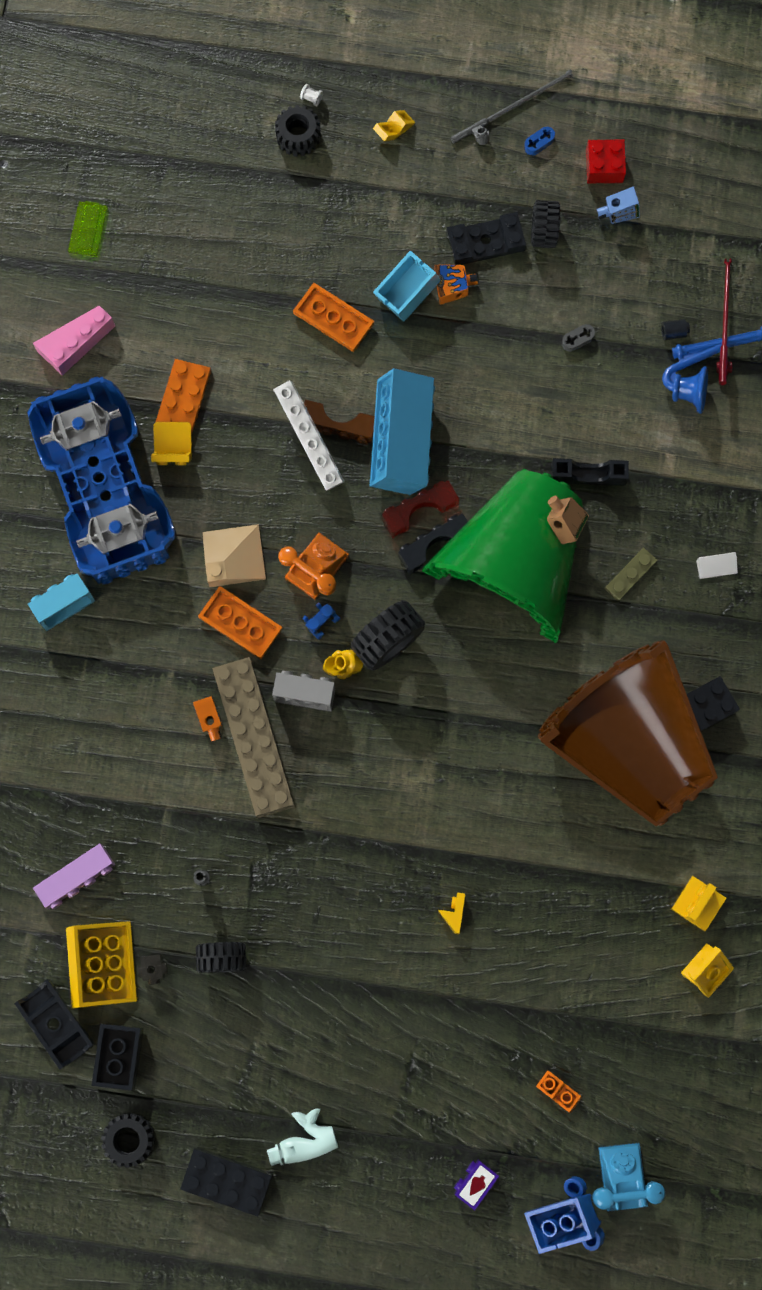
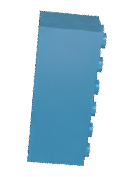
(402, 432)

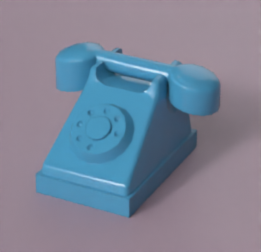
(624, 1180)

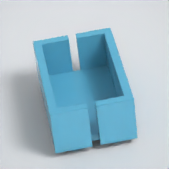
(407, 286)
(61, 601)

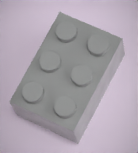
(304, 691)

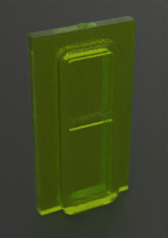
(87, 228)

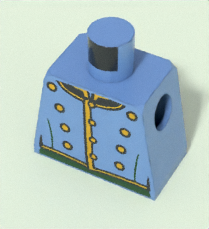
(620, 206)

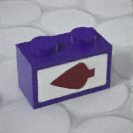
(475, 1184)

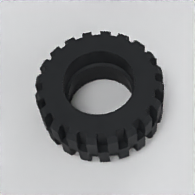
(388, 635)

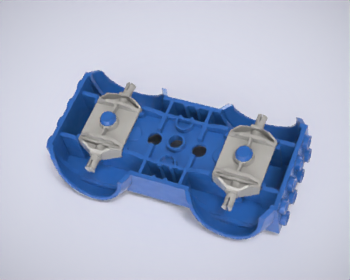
(133, 525)

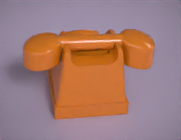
(315, 566)

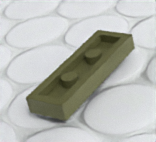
(630, 574)

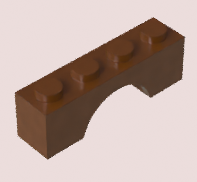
(359, 428)

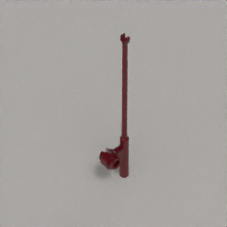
(725, 367)

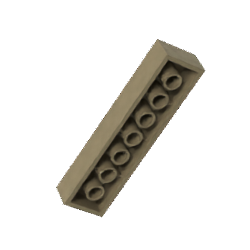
(253, 737)

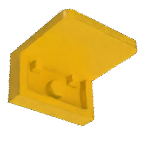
(172, 443)

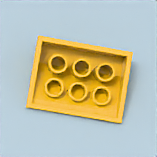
(101, 964)

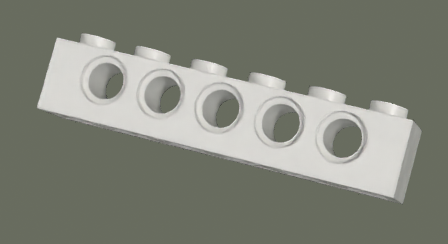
(309, 435)

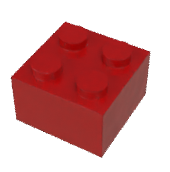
(605, 161)

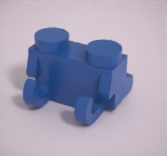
(320, 618)

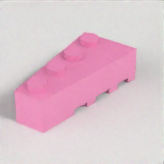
(72, 341)

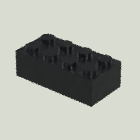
(226, 1181)

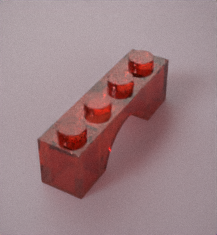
(440, 497)

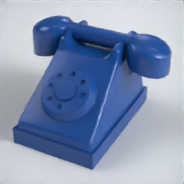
(566, 1221)

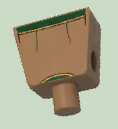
(566, 519)

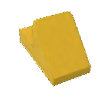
(454, 918)

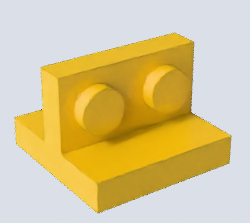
(699, 903)
(708, 969)

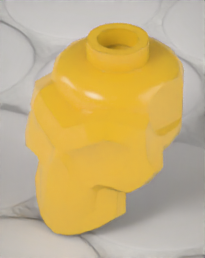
(342, 664)

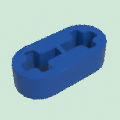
(541, 143)

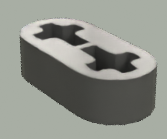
(580, 341)

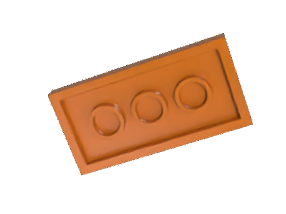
(333, 317)
(184, 393)
(240, 622)

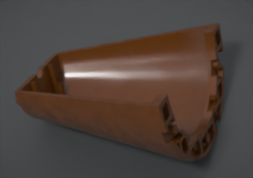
(635, 734)

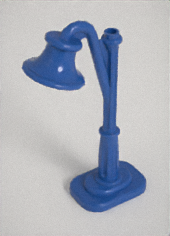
(695, 387)

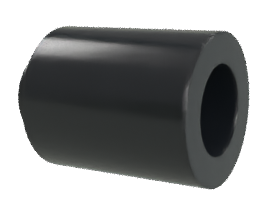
(675, 329)

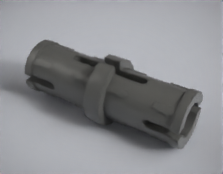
(198, 874)

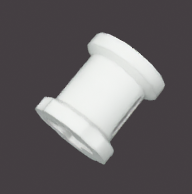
(311, 95)

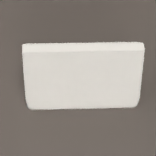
(717, 565)

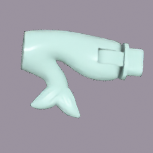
(302, 1149)

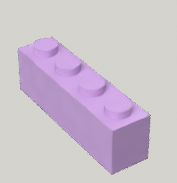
(74, 876)

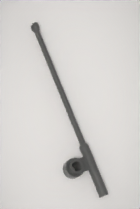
(480, 132)

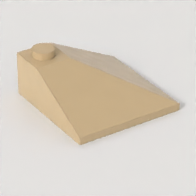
(233, 556)

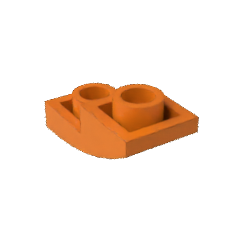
(559, 1091)

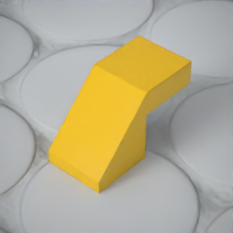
(395, 126)

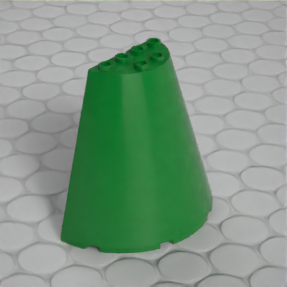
(515, 549)

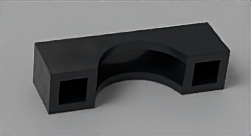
(607, 473)
(414, 555)

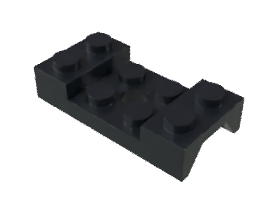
(504, 233)
(69, 1039)

